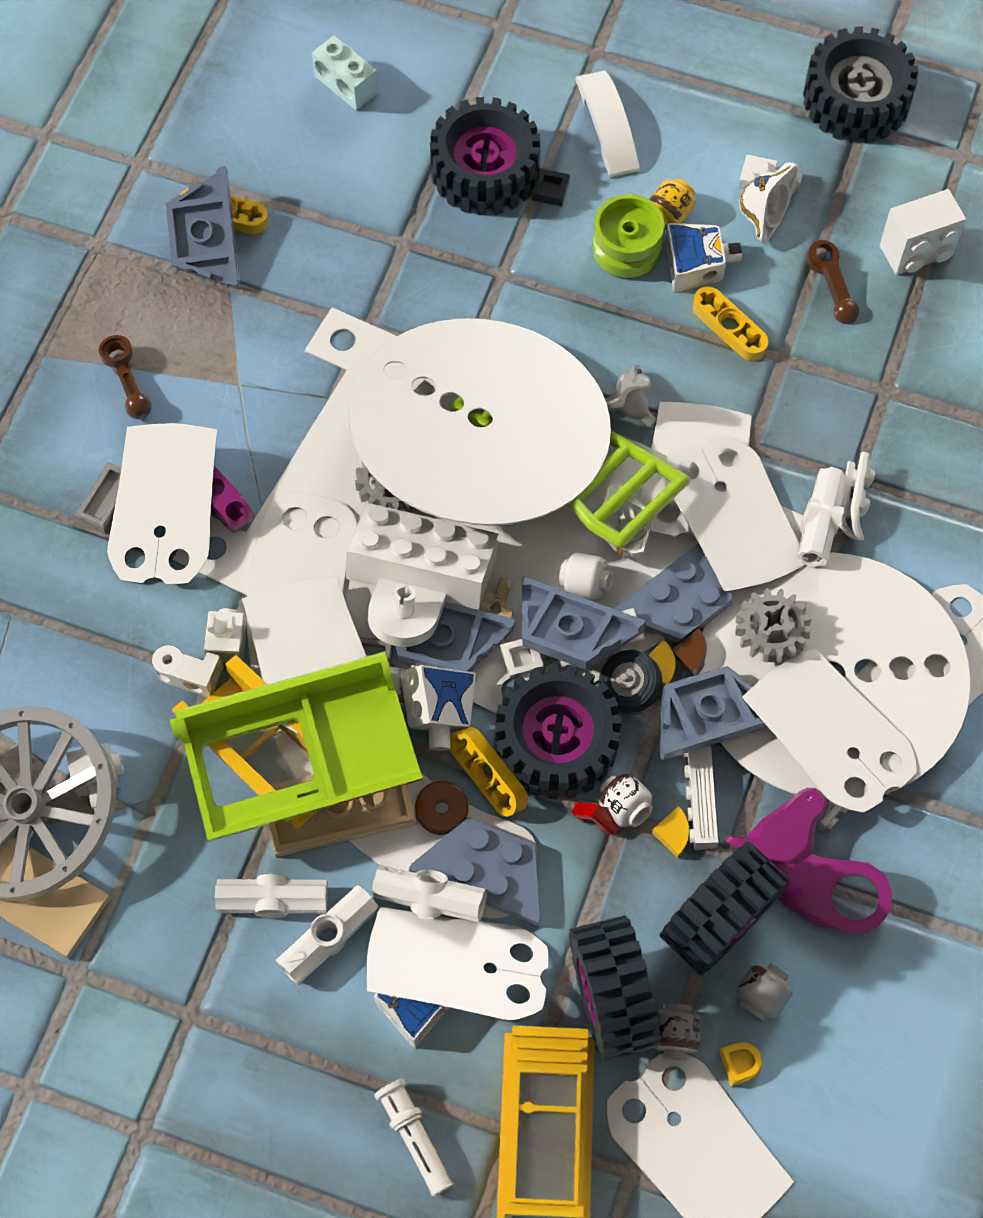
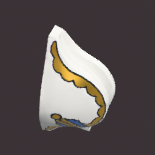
(767, 199)
(622, 518)

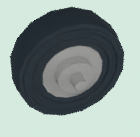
(632, 680)

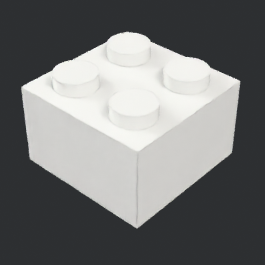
(922, 232)

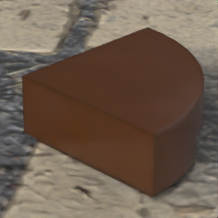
(692, 651)

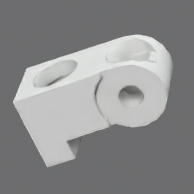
(187, 671)

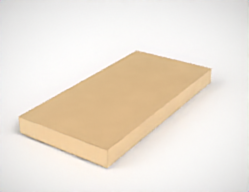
(346, 822)
(55, 918)

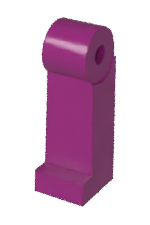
(228, 504)

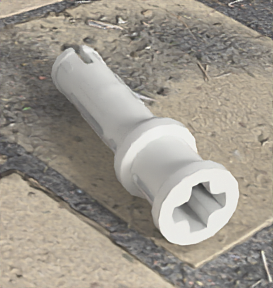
(406, 1120)

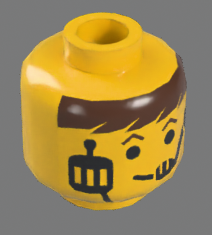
(674, 200)

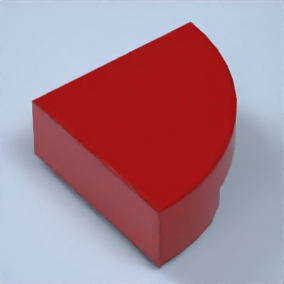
(596, 813)

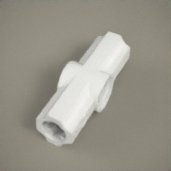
(822, 517)
(429, 893)
(271, 896)
(310, 951)

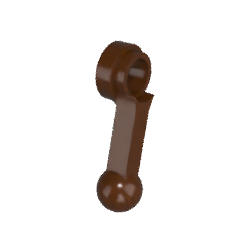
(845, 310)
(137, 404)

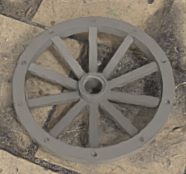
(40, 809)

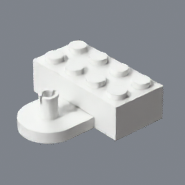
(417, 569)

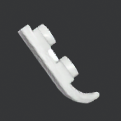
(859, 504)

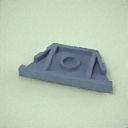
(204, 231)
(680, 597)
(573, 626)
(460, 640)
(705, 712)
(492, 861)

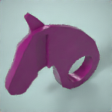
(788, 842)

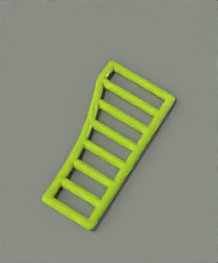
(625, 448)

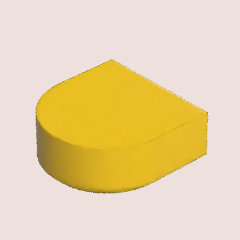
(741, 1062)

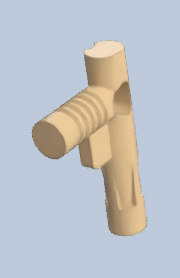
(498, 599)

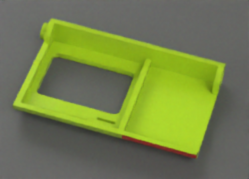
(349, 729)

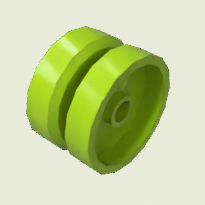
(628, 235)

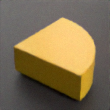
(665, 660)
(673, 831)

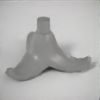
(630, 397)

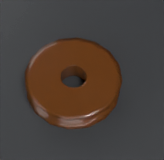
(437, 793)

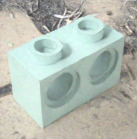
(345, 72)

